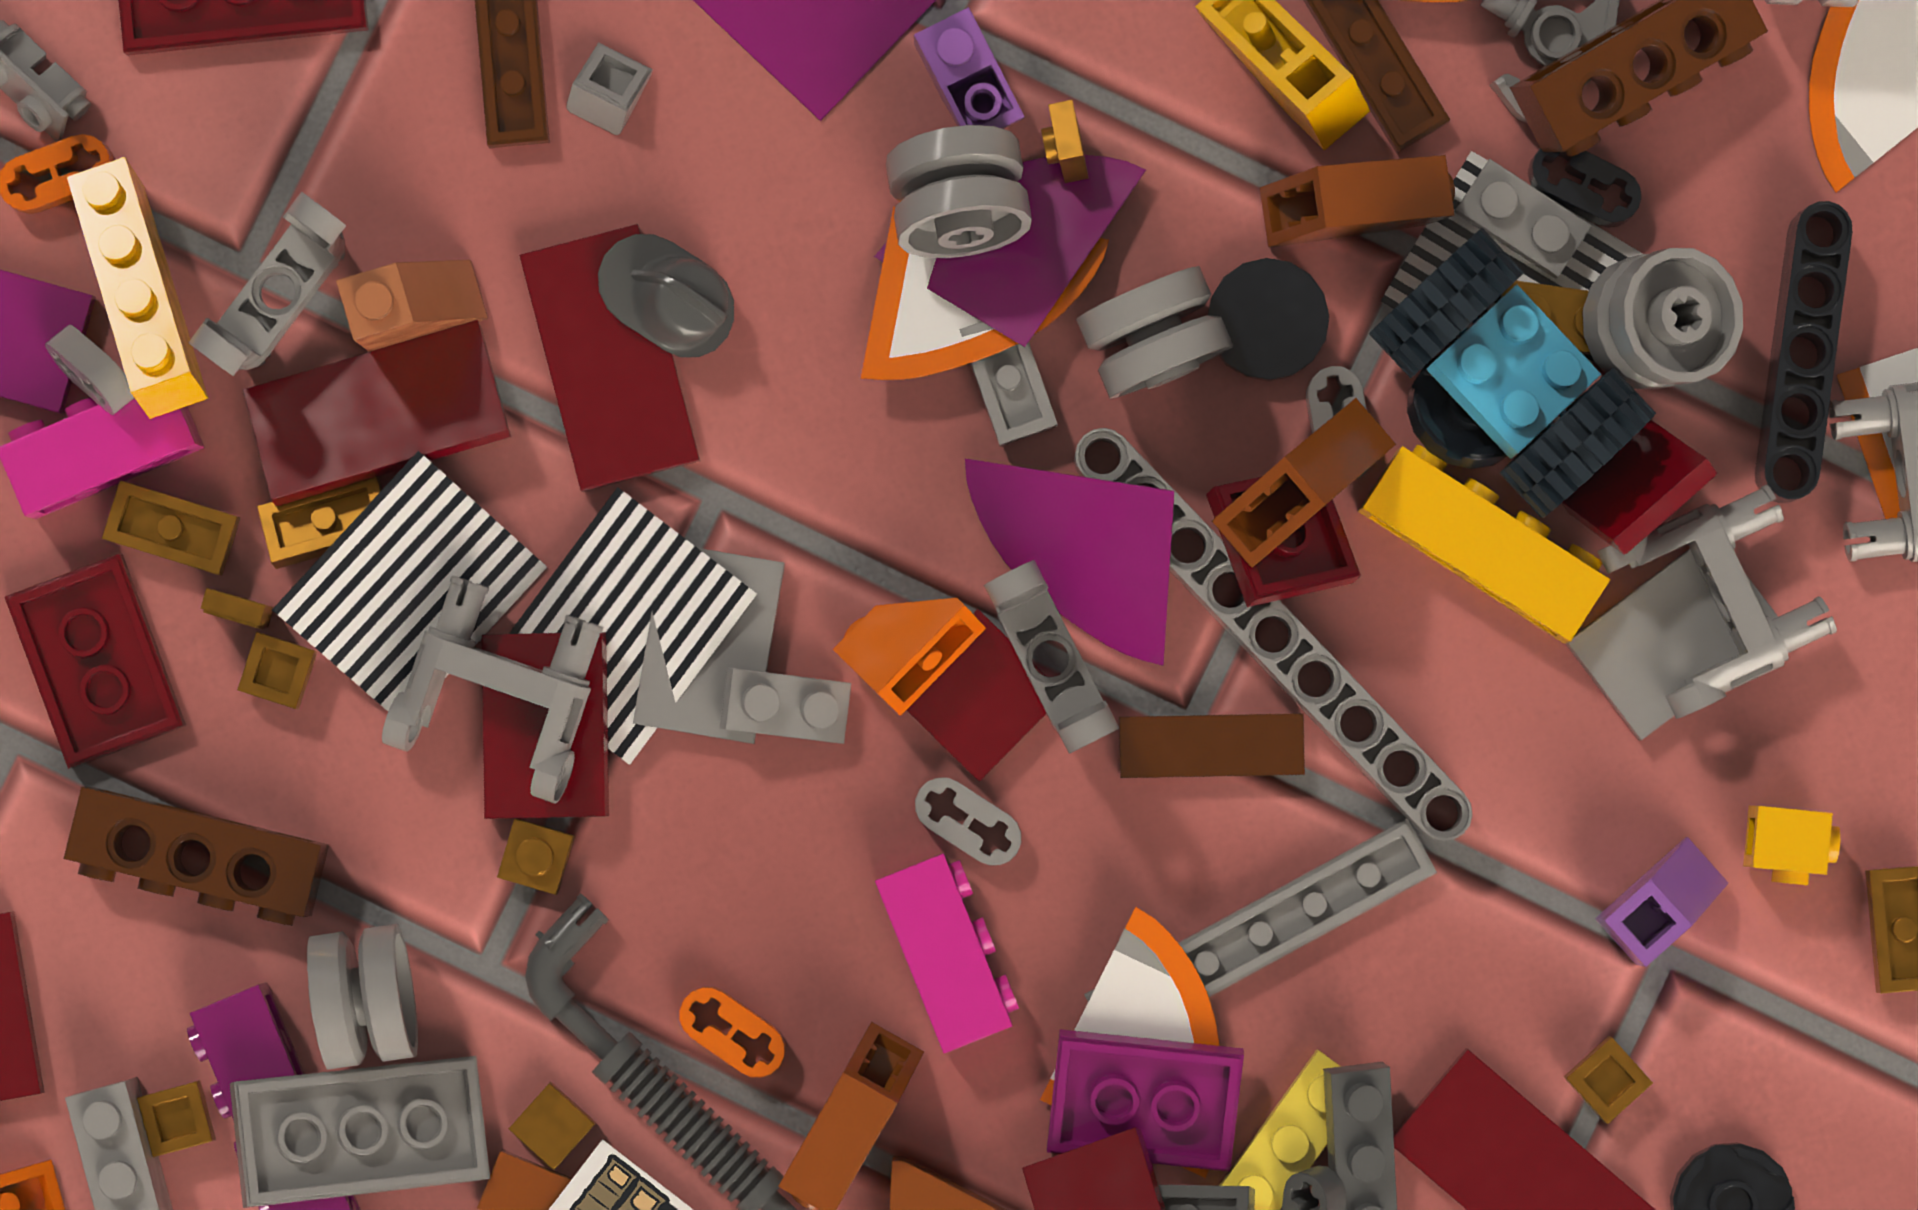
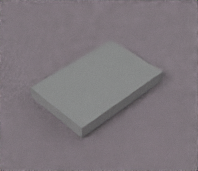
(1656, 642)
(744, 647)

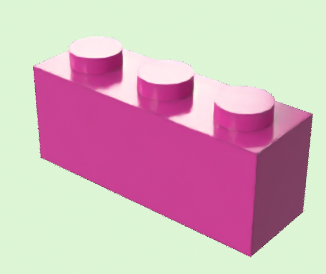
(91, 452)
(947, 951)

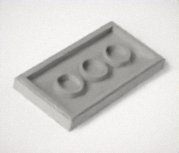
(359, 1131)

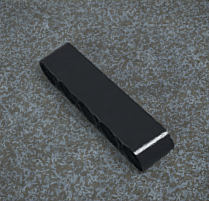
(1822, 328)

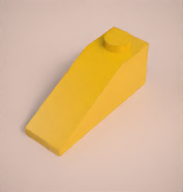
(1289, 65)

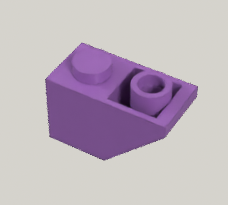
(967, 72)
(1662, 903)

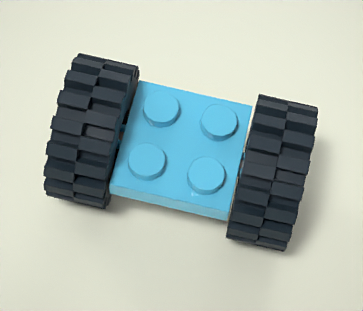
(1513, 373)

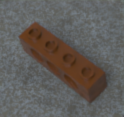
(1553, 94)
(106, 815)

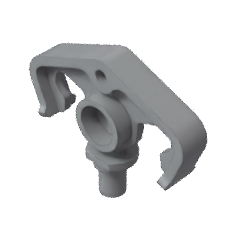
(1548, 34)

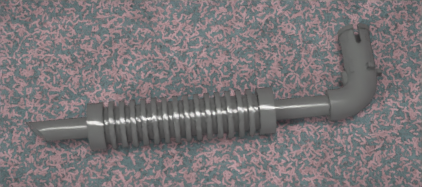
(641, 1078)

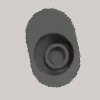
(666, 295)

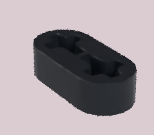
(1577, 196)

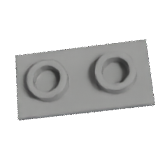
(42, 99)

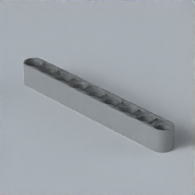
(1300, 649)

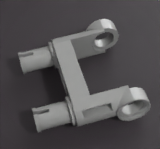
(249, 326)
(1897, 416)
(1030, 619)
(1759, 640)
(453, 652)

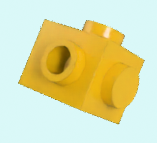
(1790, 843)

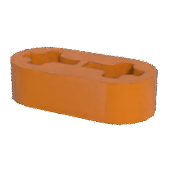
(45, 161)
(741, 1019)

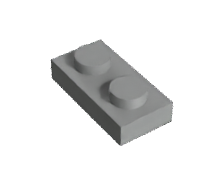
(1523, 218)
(1012, 391)
(785, 705)

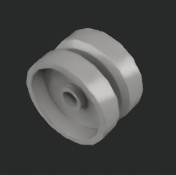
(958, 191)
(1663, 318)
(1153, 329)
(362, 996)

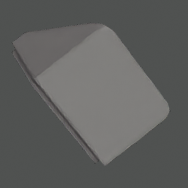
(608, 89)

